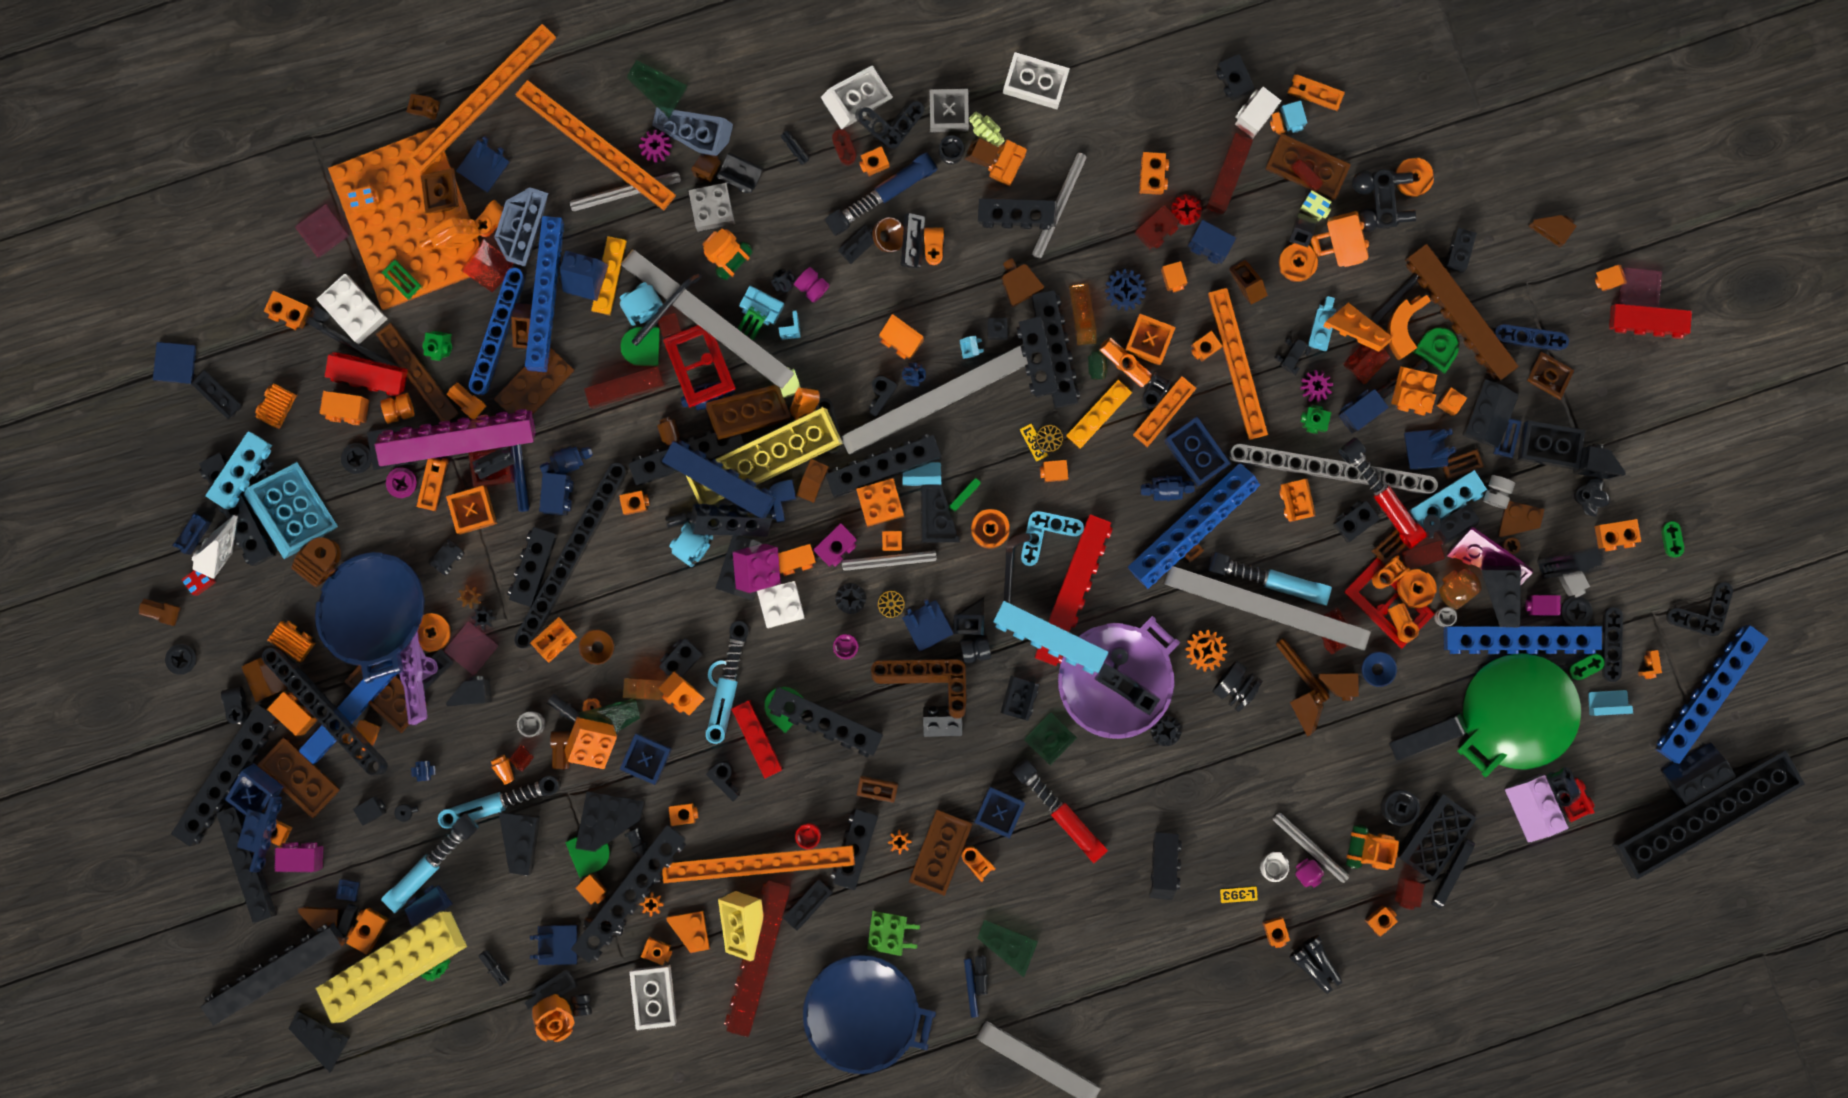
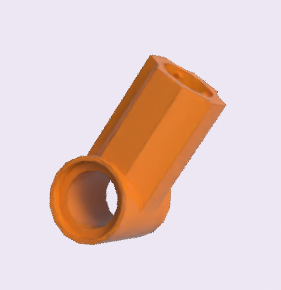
(469, 403)
(1403, 620)

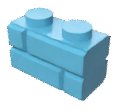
(762, 302)

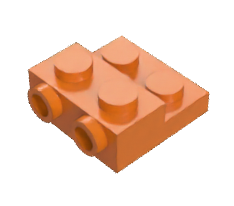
(1414, 391)

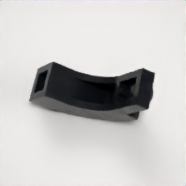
(1128, 688)

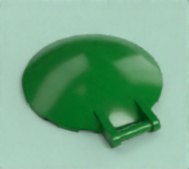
(1520, 713)

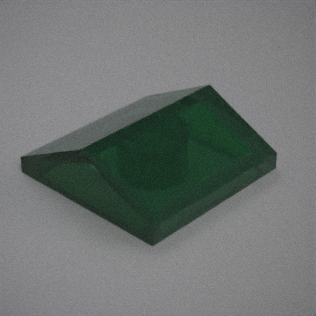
(1050, 739)

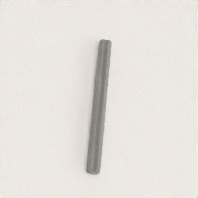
(619, 193)
(1061, 202)

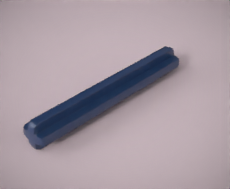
(519, 477)

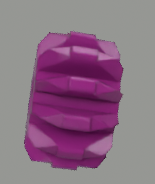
(661, 149)
(1310, 388)

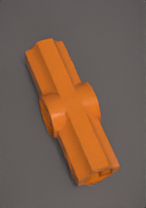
(1134, 369)

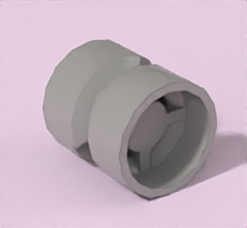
(1499, 492)
(531, 724)

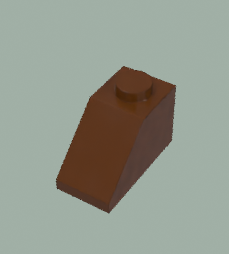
(982, 153)
(706, 167)
(1555, 228)
(1248, 282)
(520, 324)
(812, 480)
(1341, 685)
(1308, 710)
(318, 916)

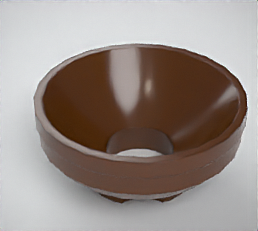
(895, 234)
(587, 642)

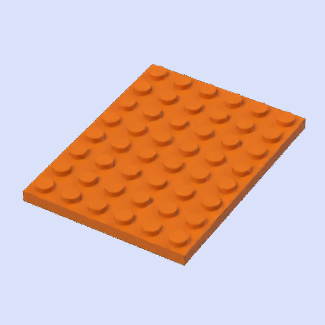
(400, 220)

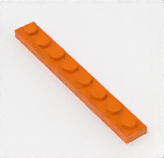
(1237, 364)

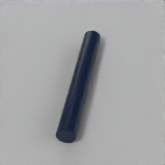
(971, 987)

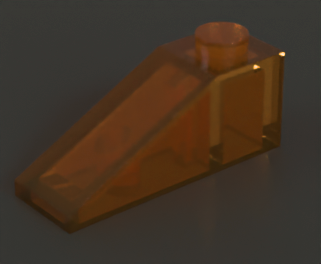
(1082, 314)

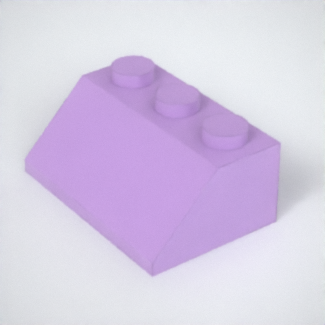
(1536, 808)

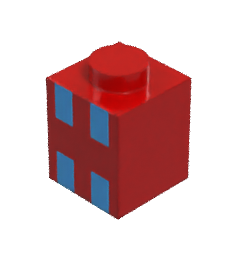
(197, 582)

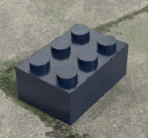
(1197, 451)

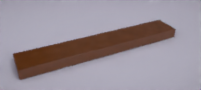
(417, 373)

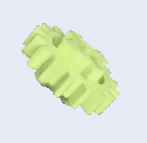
(986, 129)

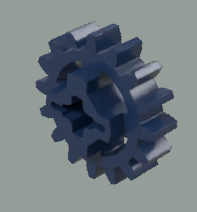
(1134, 289)

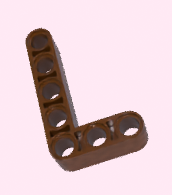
(926, 676)

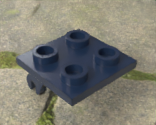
(483, 165)
(1427, 448)
(927, 625)
(555, 945)

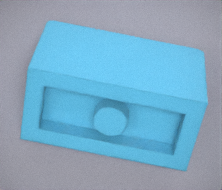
(791, 332)
(925, 475)
(1609, 703)

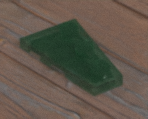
(657, 87)
(617, 714)
(1008, 945)

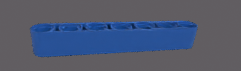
(498, 342)
(351, 708)

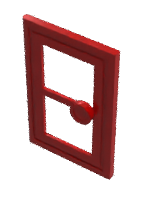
(714, 356)
(1377, 614)

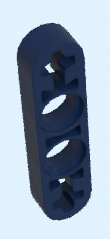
(1531, 337)

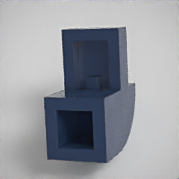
(783, 492)

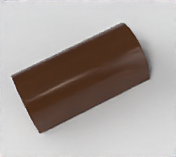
(877, 789)

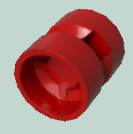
(808, 836)

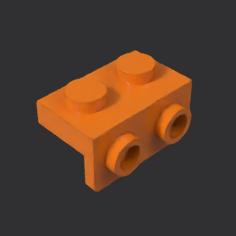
(1297, 500)

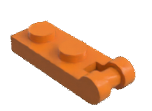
(1316, 92)
(432, 484)

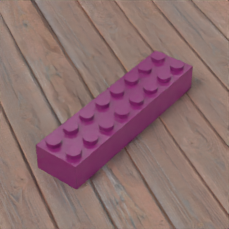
(455, 437)

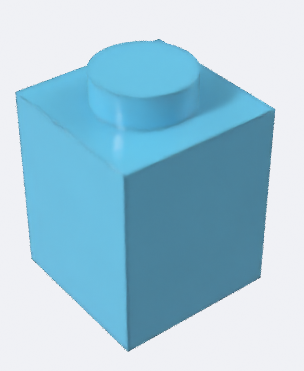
(1294, 116)

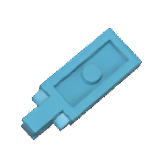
(1320, 335)

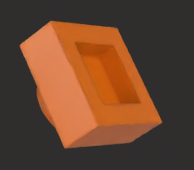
(1277, 123)
(892, 540)

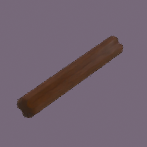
(1301, 668)

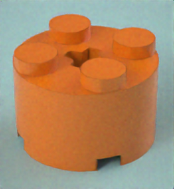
(990, 539)
(553, 1018)

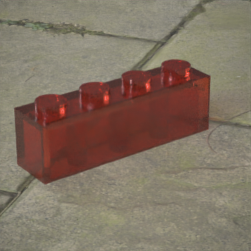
(1229, 173)
(624, 387)

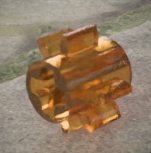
(473, 600)

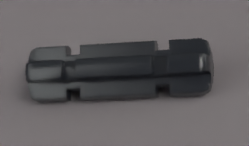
(795, 148)

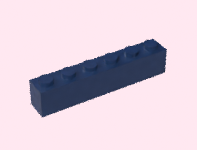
(719, 479)

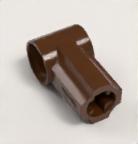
(163, 613)
(558, 742)

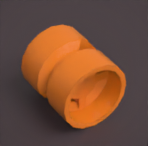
(397, 408)

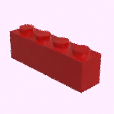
(1650, 320)
(366, 373)
(757, 739)

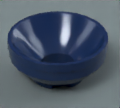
(1388, 665)

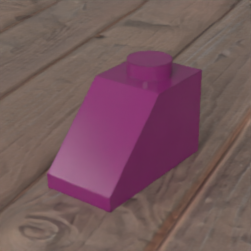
(1543, 605)

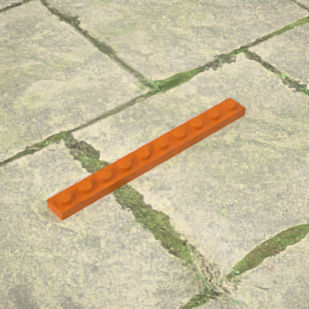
(482, 98)
(595, 145)
(759, 864)

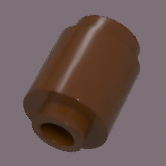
(668, 431)

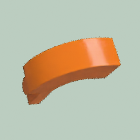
(1401, 343)

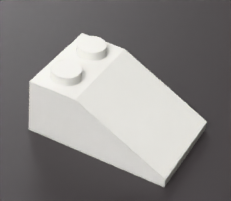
(856, 91)
(216, 549)

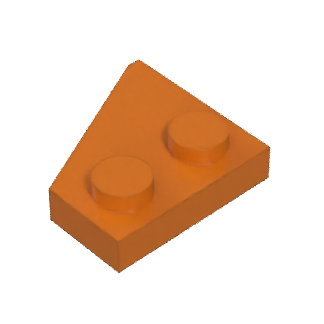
(691, 930)

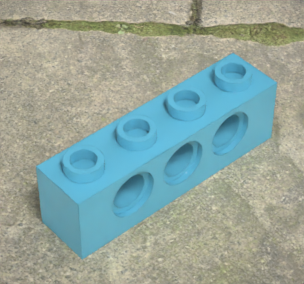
(229, 473)
(1469, 481)

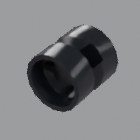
(951, 150)
(975, 649)

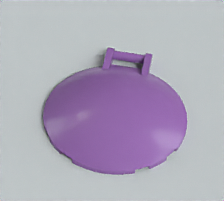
(1104, 710)

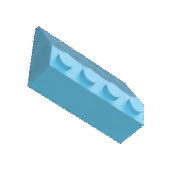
(289, 509)

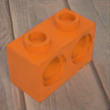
(1148, 173)
(289, 306)
(1617, 531)
(553, 640)

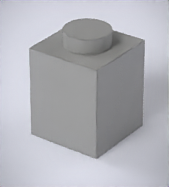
(1574, 584)

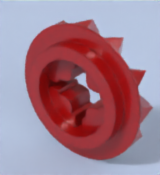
(1193, 215)

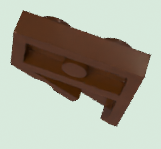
(1519, 519)

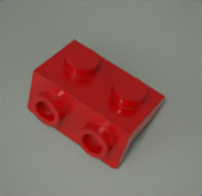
(1582, 806)

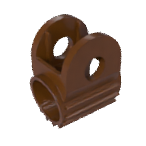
(312, 566)

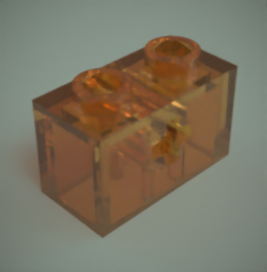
(642, 689)

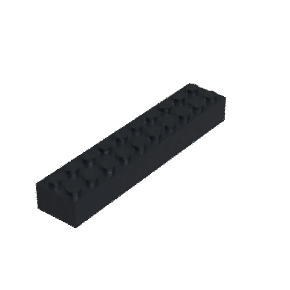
(1709, 815)

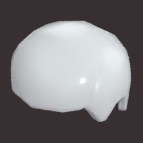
(1274, 866)

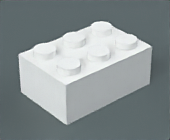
(1036, 80)
(351, 309)
(653, 997)

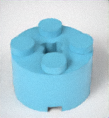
(640, 304)
(690, 546)

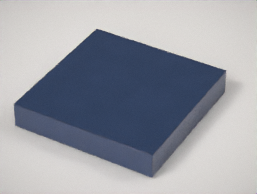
(174, 363)

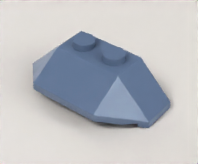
(520, 225)

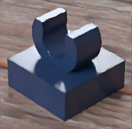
(348, 890)

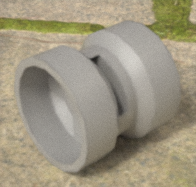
(1445, 617)

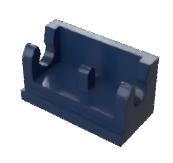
(192, 534)

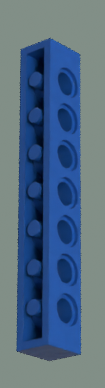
(544, 294)
(1194, 525)
(1591, 635)
(1755, 642)

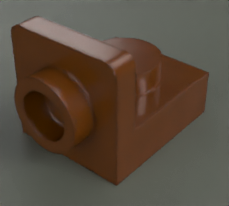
(423, 106)

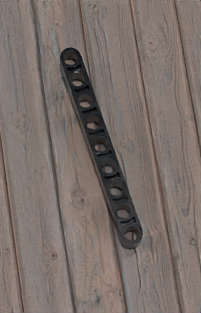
(316, 708)

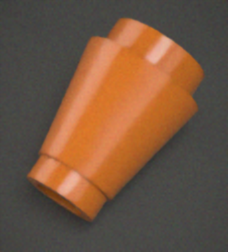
(503, 769)

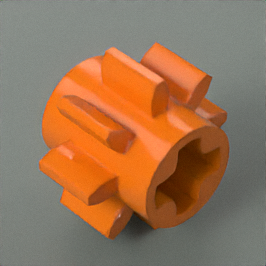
(903, 837)
(647, 907)

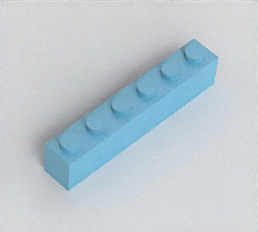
(1051, 637)

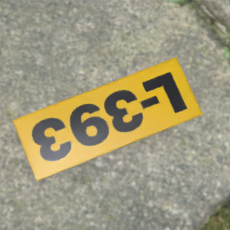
(1029, 435)
(1238, 894)

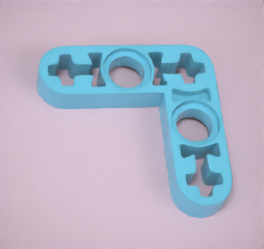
(1039, 530)

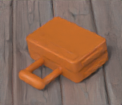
(451, 234)
(1346, 238)

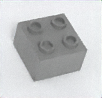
(949, 110)
(711, 207)

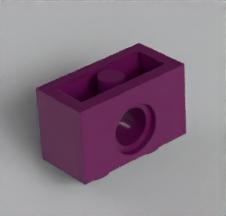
(841, 535)

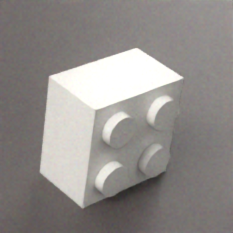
(1260, 108)
(781, 604)

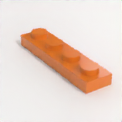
(1164, 411)

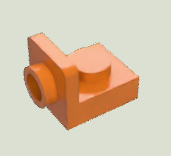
(1652, 661)

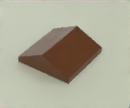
(439, 191)
(1550, 375)
(262, 680)

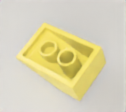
(741, 923)

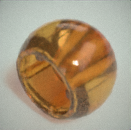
(1459, 588)

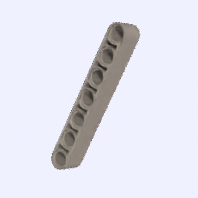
(1037, 1062)

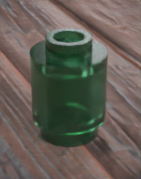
(1097, 365)

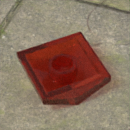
(487, 266)

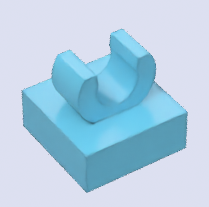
(970, 347)

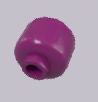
(1309, 873)

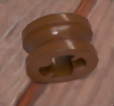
(1516, 543)

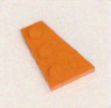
(1356, 324)

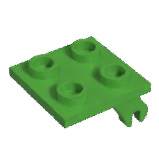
(888, 932)

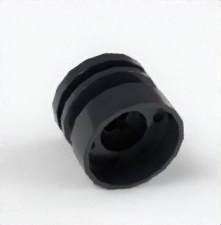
(1237, 686)

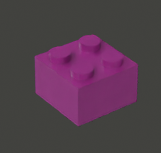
(756, 568)
(298, 858)

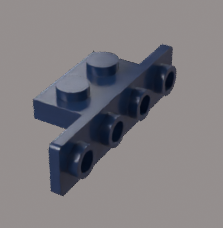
(258, 831)

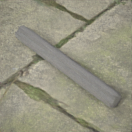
(890, 560)
(1312, 848)

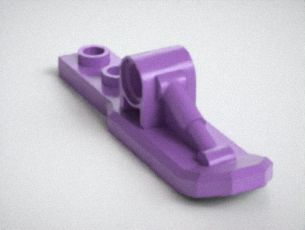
(416, 669)

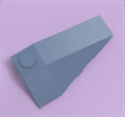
(698, 131)

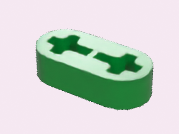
(1668, 541)
(1584, 663)

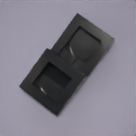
(443, 663)

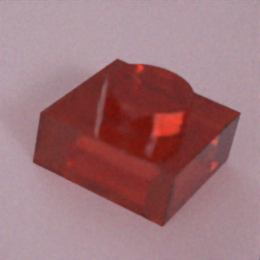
(669, 325)
(521, 758)

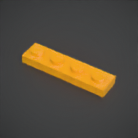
(612, 256)
(1099, 414)

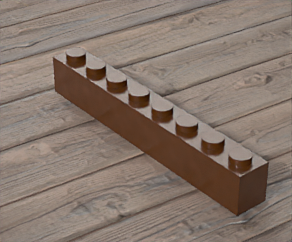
(1461, 313)

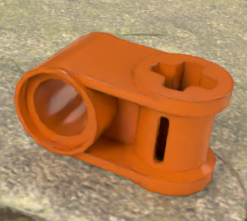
(489, 217)
(934, 242)
(804, 402)
(1392, 571)
(978, 864)

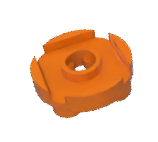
(1425, 176)
(1302, 272)
(1406, 585)
(442, 631)

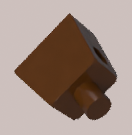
(1020, 283)

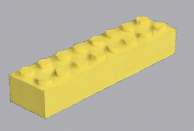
(776, 452)
(391, 967)

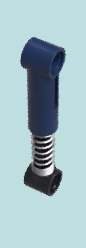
(885, 191)

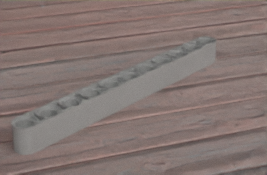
(708, 320)
(934, 400)
(1323, 464)
(1267, 608)

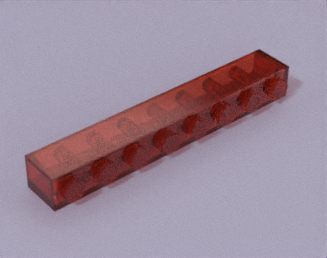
(755, 971)

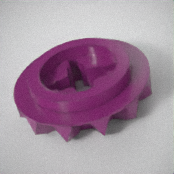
(392, 485)

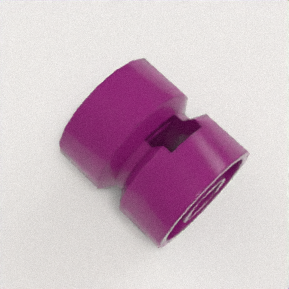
(811, 284)
(845, 646)

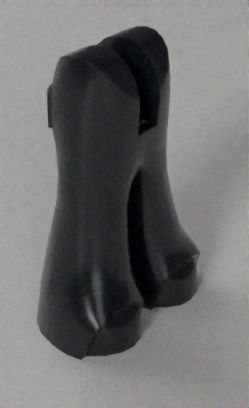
(1316, 949)

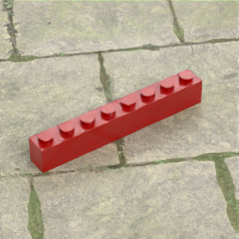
(1077, 580)

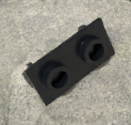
(857, 244)
(493, 462)

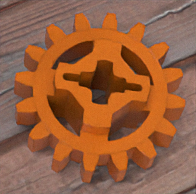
(1213, 654)

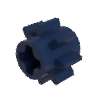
(914, 374)
(423, 771)

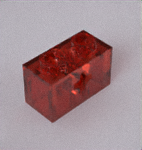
(1161, 217)
(1409, 893)

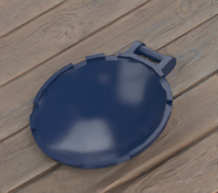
(370, 612)
(863, 1015)

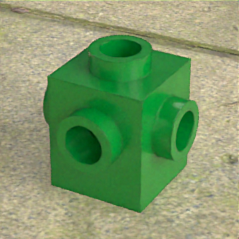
(437, 345)
(1321, 416)

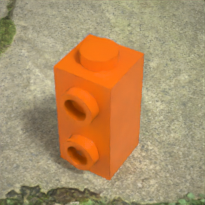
(796, 558)

